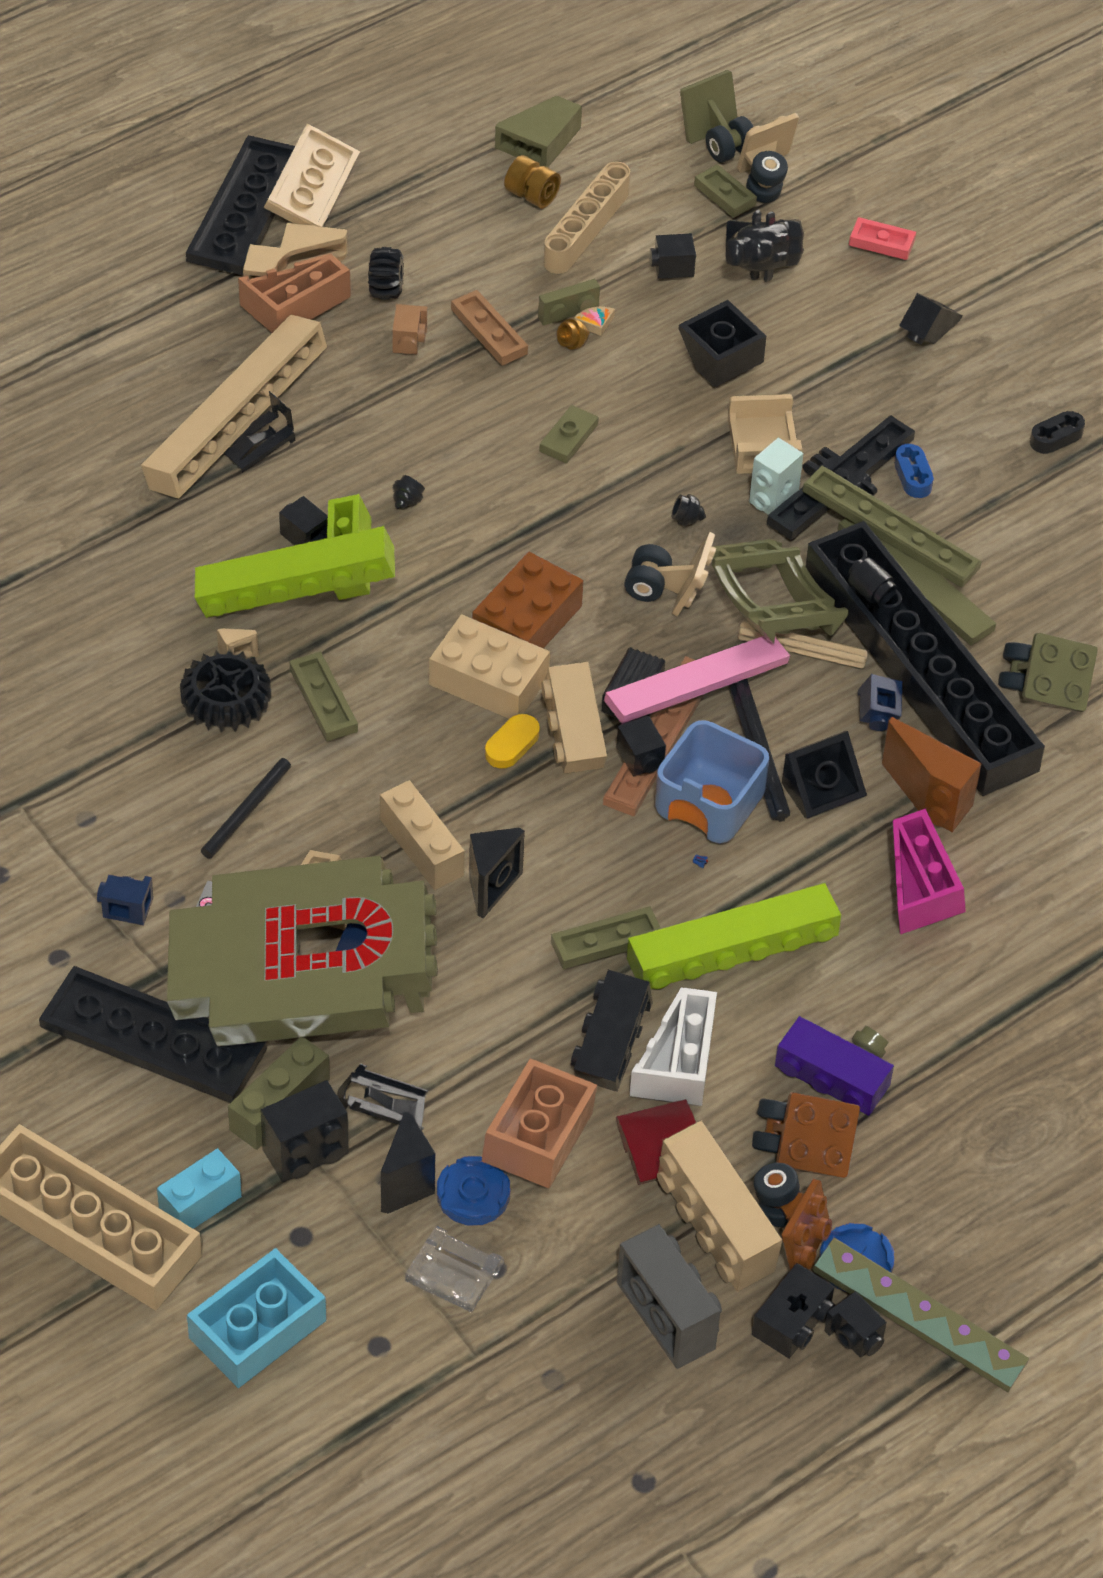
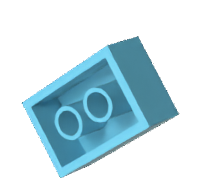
(256, 1317)

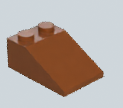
(931, 774)

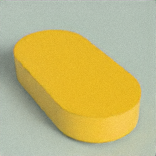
(512, 741)

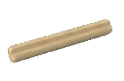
(812, 647)

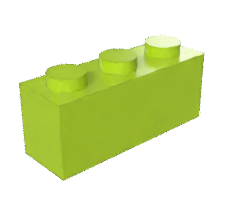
(345, 517)

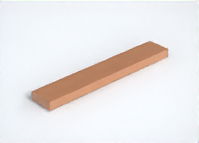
(629, 792)

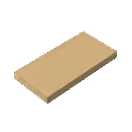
(312, 178)

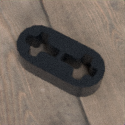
(1058, 434)

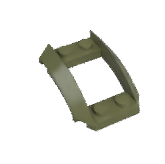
(811, 607)

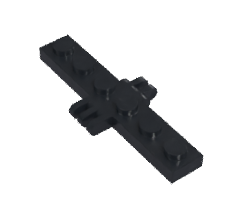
(853, 465)

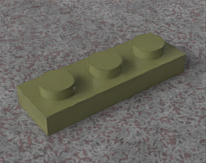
(323, 696)
(601, 937)

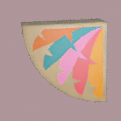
(596, 318)

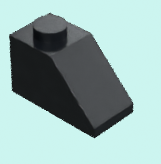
(928, 320)

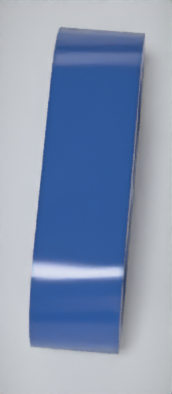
(919, 469)

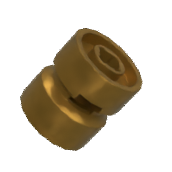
(531, 181)

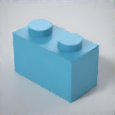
(201, 1190)

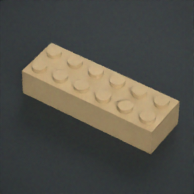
(94, 1219)

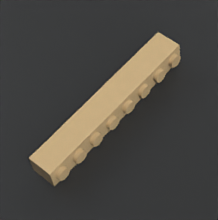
(233, 406)

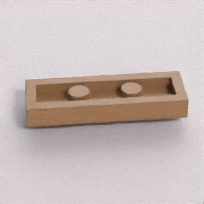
(489, 327)

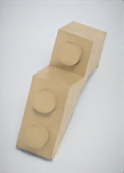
(298, 244)

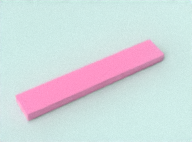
(695, 678)

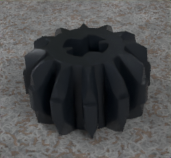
(386, 273)

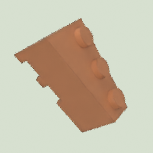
(299, 291)

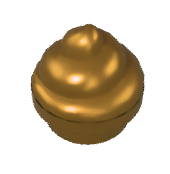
(572, 334)

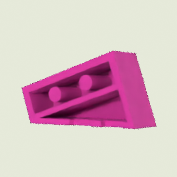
(924, 874)

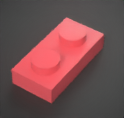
(882, 238)

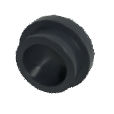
(407, 492)
(687, 510)

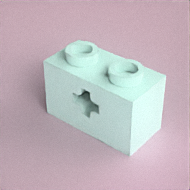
(775, 475)

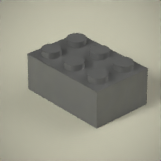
(669, 1295)

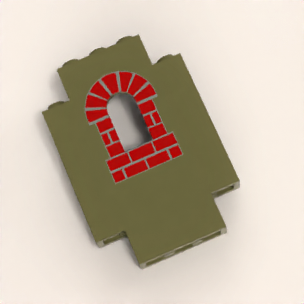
(243, 962)

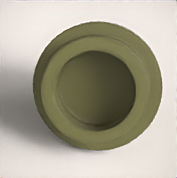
(870, 1041)

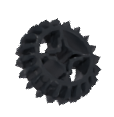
(217, 690)

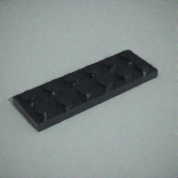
(238, 208)
(147, 1035)

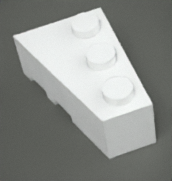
(679, 1052)

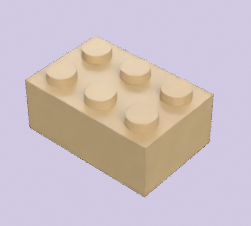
(488, 667)

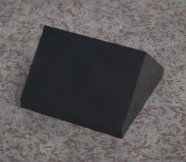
(823, 775)
(494, 865)
(408, 1168)

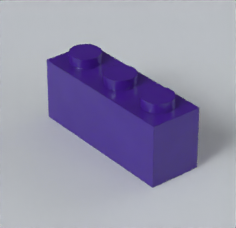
(833, 1065)

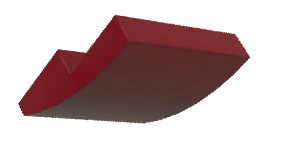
(644, 1134)

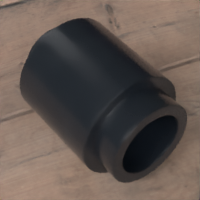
(872, 581)

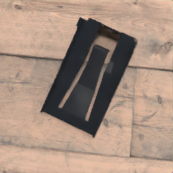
(273, 442)
(393, 1108)

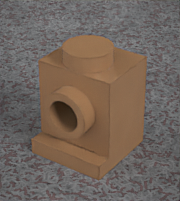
(409, 328)

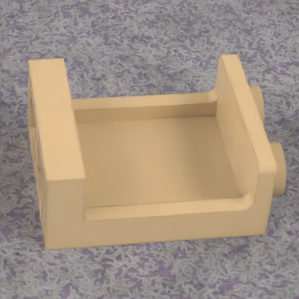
(756, 424)

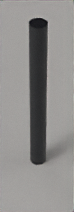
(245, 808)

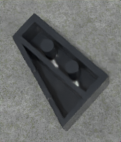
(611, 1029)

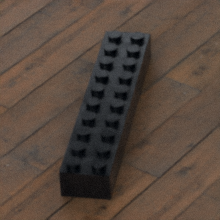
(929, 659)

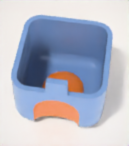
(712, 780)

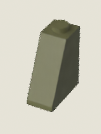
(540, 130)

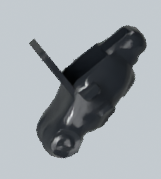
(764, 244)

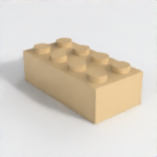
(718, 1207)

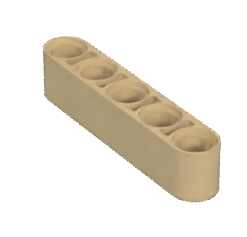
(586, 217)

